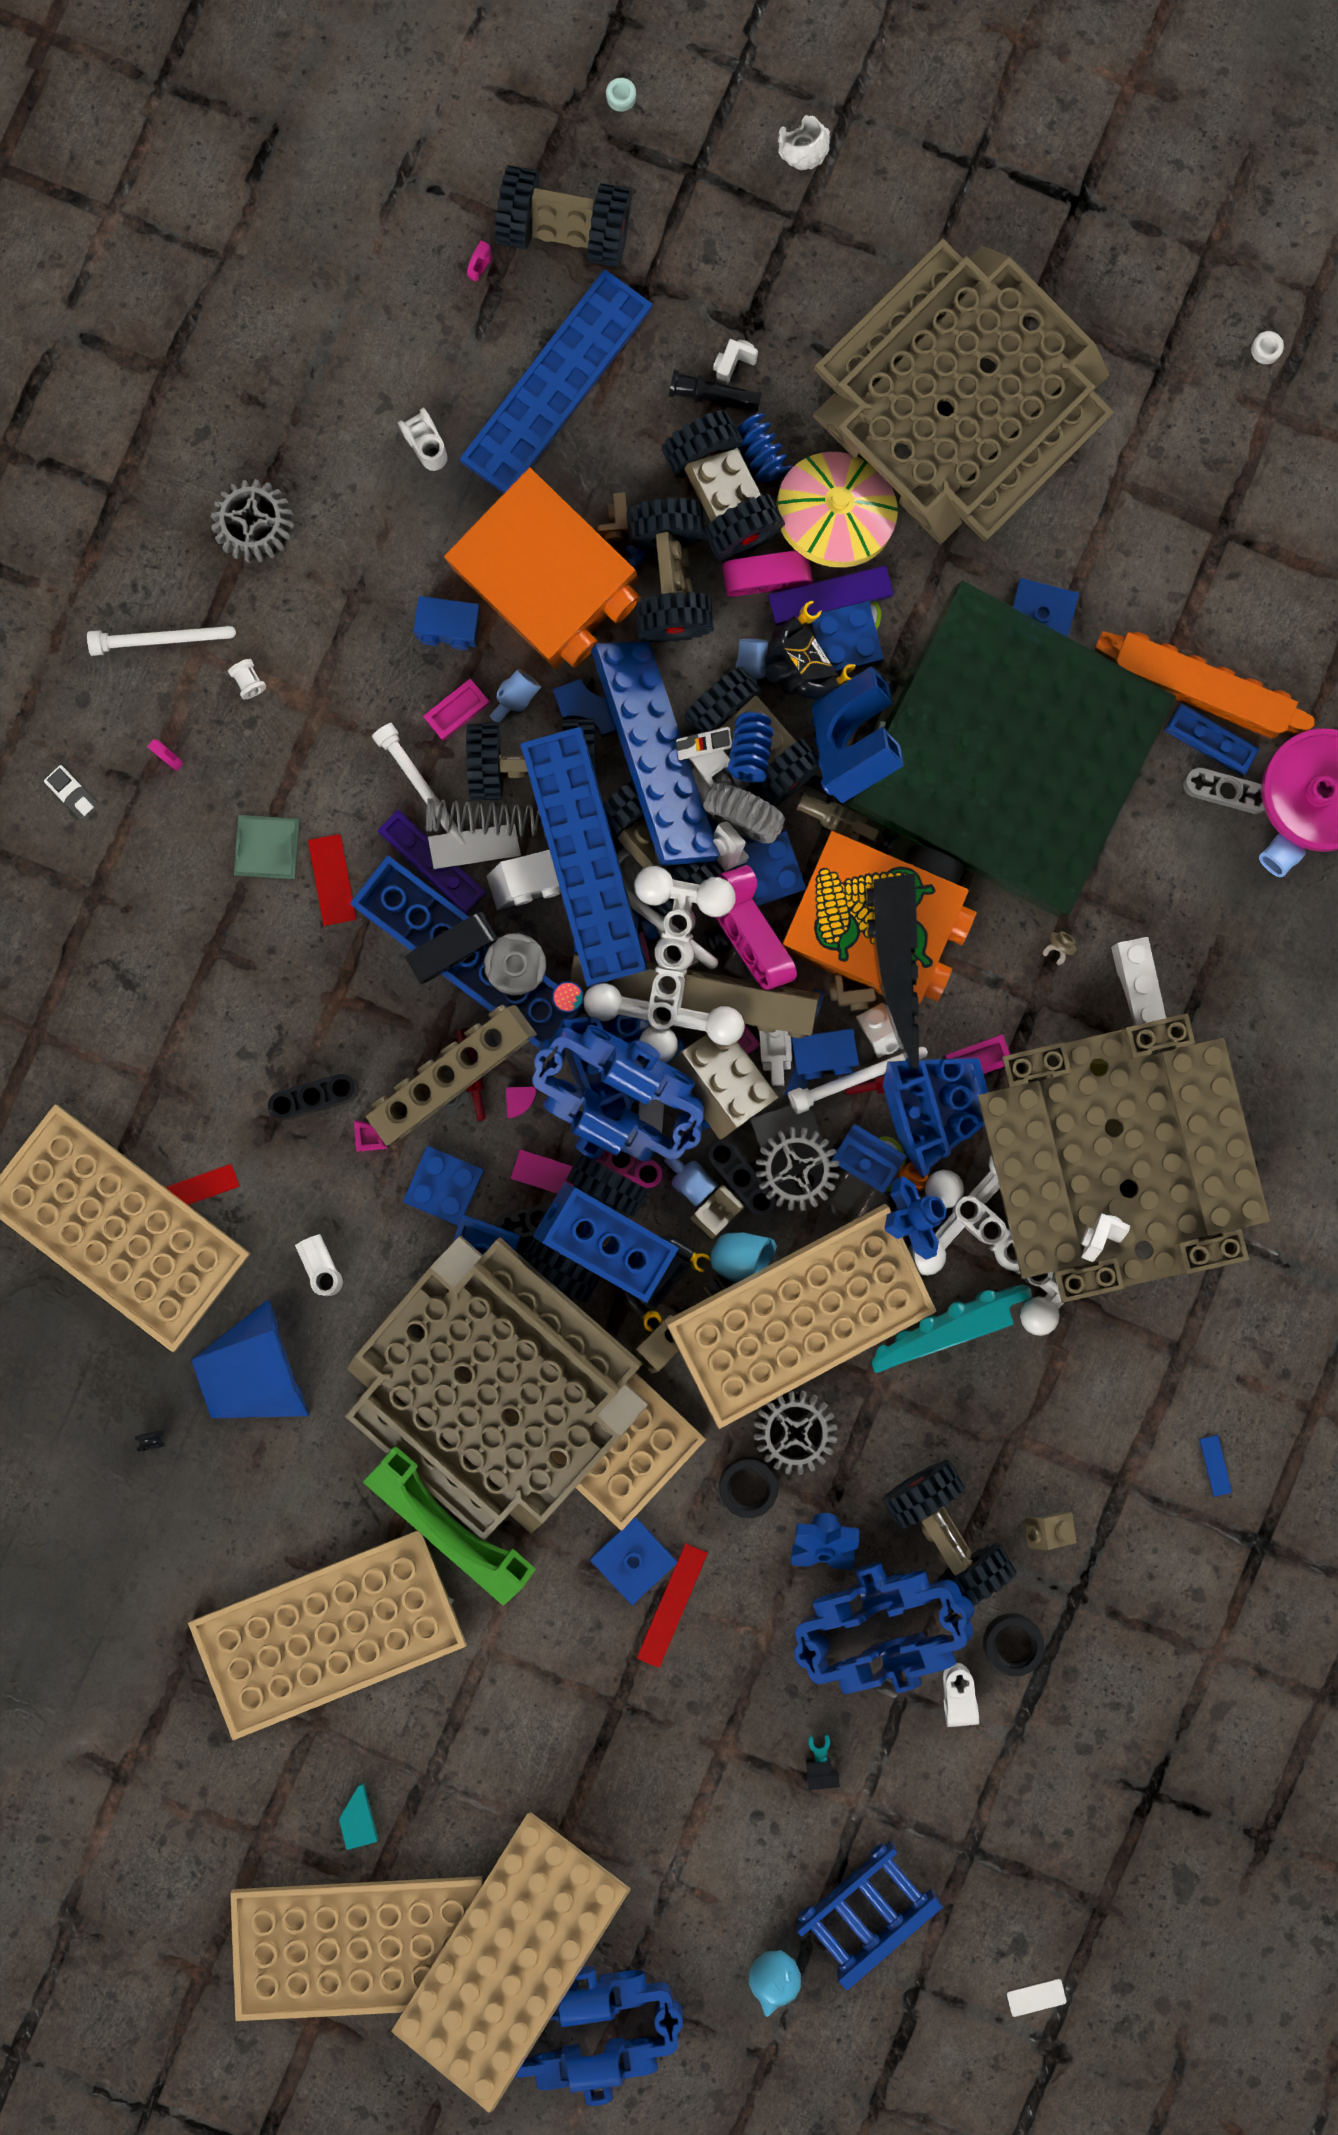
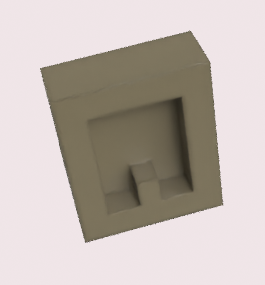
(617, 514)

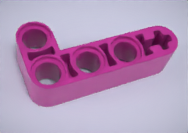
(753, 935)

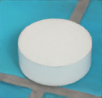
(1267, 347)

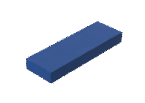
(1212, 739)

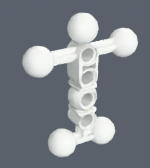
(722, 1024)
(1039, 1313)

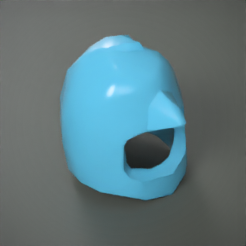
(737, 1255)
(774, 1980)

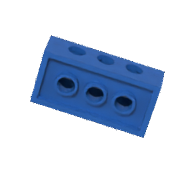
(585, 1247)

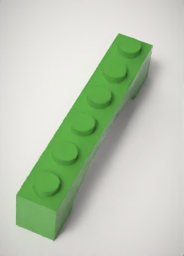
(493, 1568)

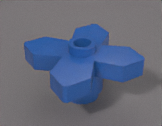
(915, 1217)
(825, 1542)

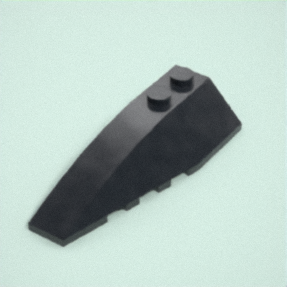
(894, 942)

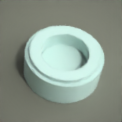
(621, 94)

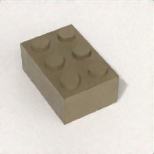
(725, 1083)

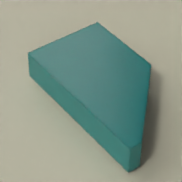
(357, 1821)

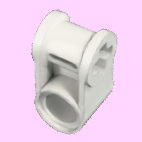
(422, 436)
(959, 1700)

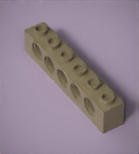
(385, 1115)

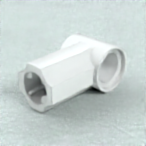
(317, 1263)

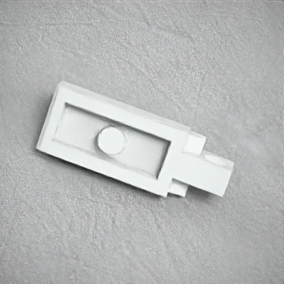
(776, 1054)

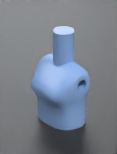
(752, 657)
(515, 694)
(1281, 856)
(691, 1180)

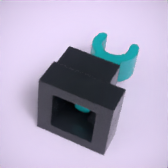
(819, 1769)

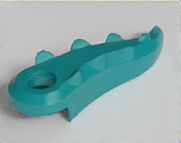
(957, 1325)

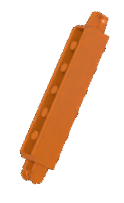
(1205, 686)

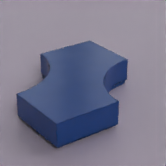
(578, 702)

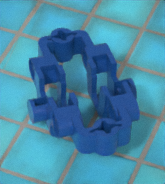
(626, 1074)
(907, 1654)
(591, 2005)

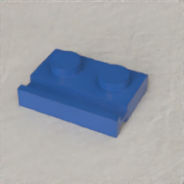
(868, 1158)

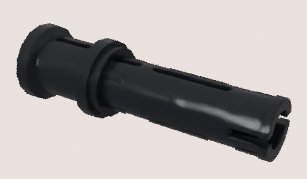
(698, 389)

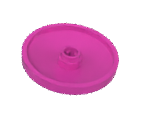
(1303, 790)

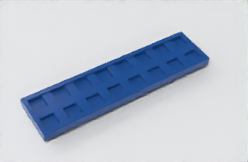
(556, 382)
(649, 745)
(584, 856)

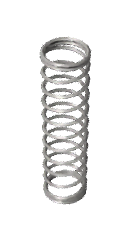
(430, 817)

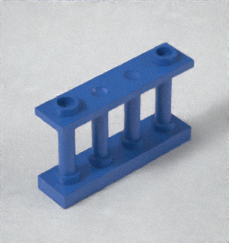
(898, 1925)

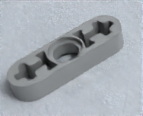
(1208, 777)

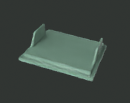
(266, 847)

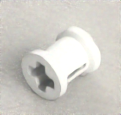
(247, 679)

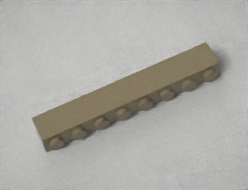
(770, 1010)

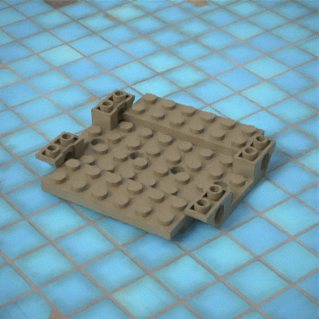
(1005, 425)
(1177, 1143)
(525, 1354)

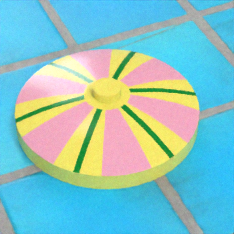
(837, 509)

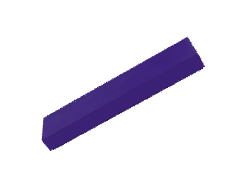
(831, 594)
(415, 848)

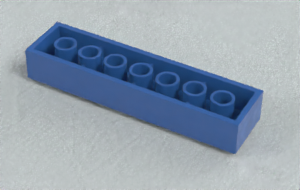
(417, 914)

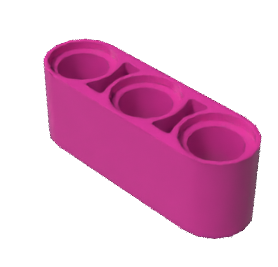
(766, 573)
(632, 1170)

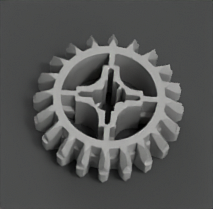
(228, 515)
(744, 811)
(809, 1193)
(785, 1442)

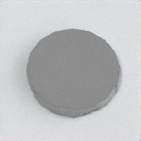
(515, 964)

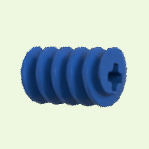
(760, 451)
(750, 747)

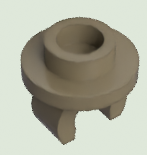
(1061, 942)

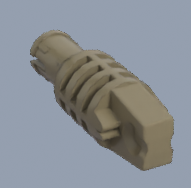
(838, 818)

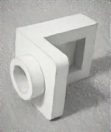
(726, 362)
(730, 846)
(878, 1030)
(1095, 1237)

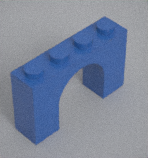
(835, 718)

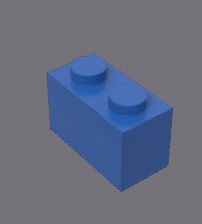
(447, 622)
(824, 1053)

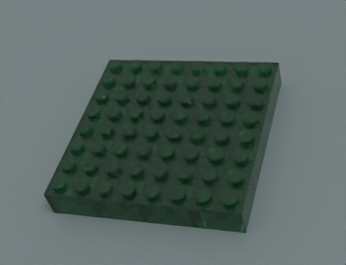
(1014, 749)

